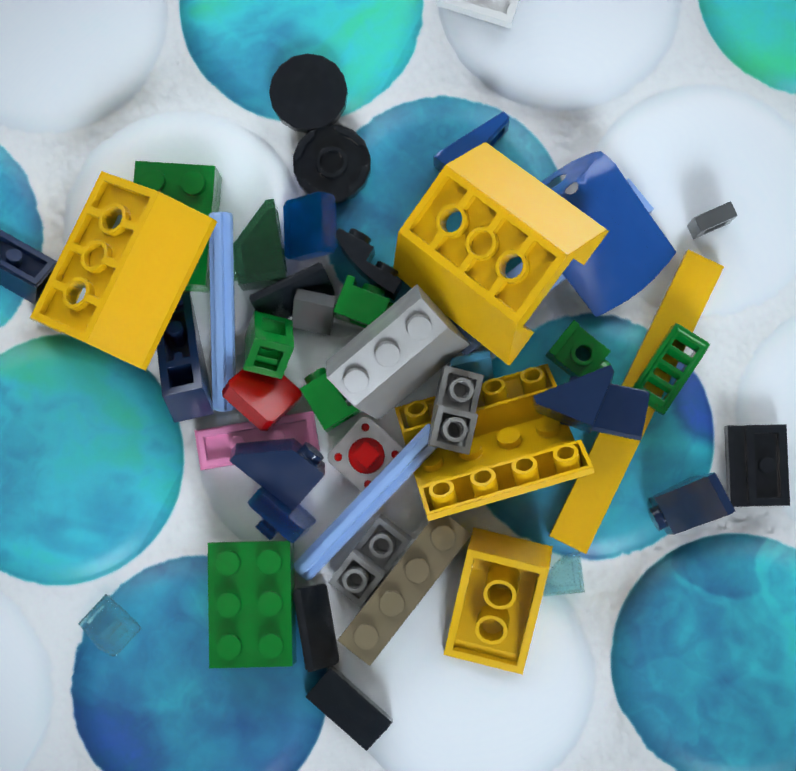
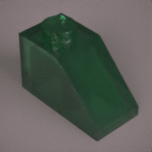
(260, 250)

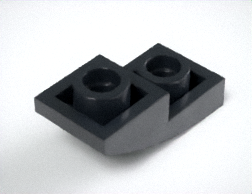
(360, 253)

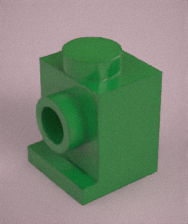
(360, 305)
(268, 344)
(564, 350)
(326, 400)

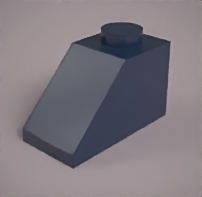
(281, 467)

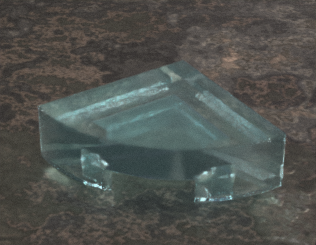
(565, 576)

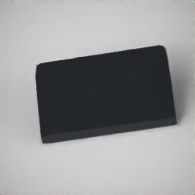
(279, 297)
(316, 627)
(349, 708)

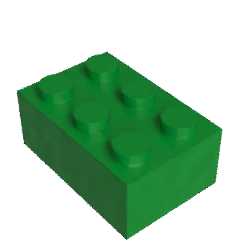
(192, 185)
(251, 604)

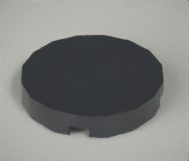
(308, 92)
(332, 162)

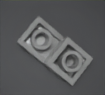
(455, 410)
(370, 560)

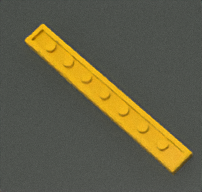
(611, 453)

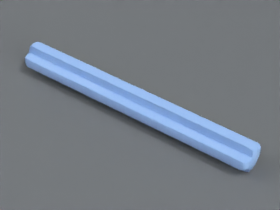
(222, 307)
(365, 505)

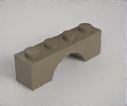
(404, 588)

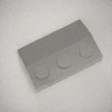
(395, 354)

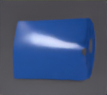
(633, 247)

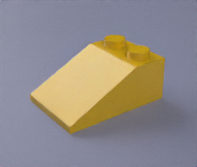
(498, 600)

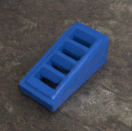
(488, 132)

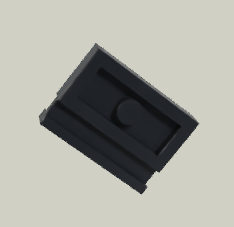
(757, 465)

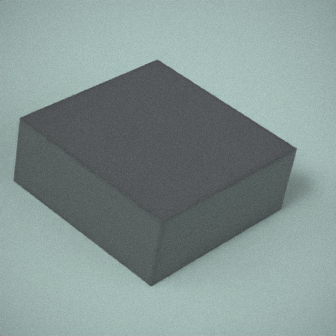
(712, 220)
(313, 311)

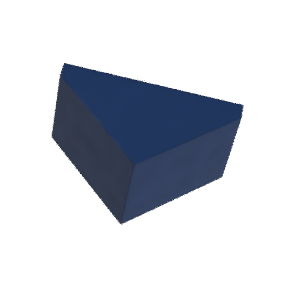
(576, 401)

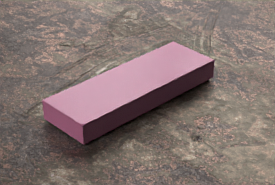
(216, 443)

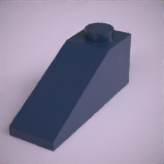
(183, 365)
(690, 504)

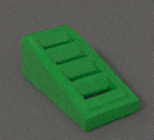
(688, 339)

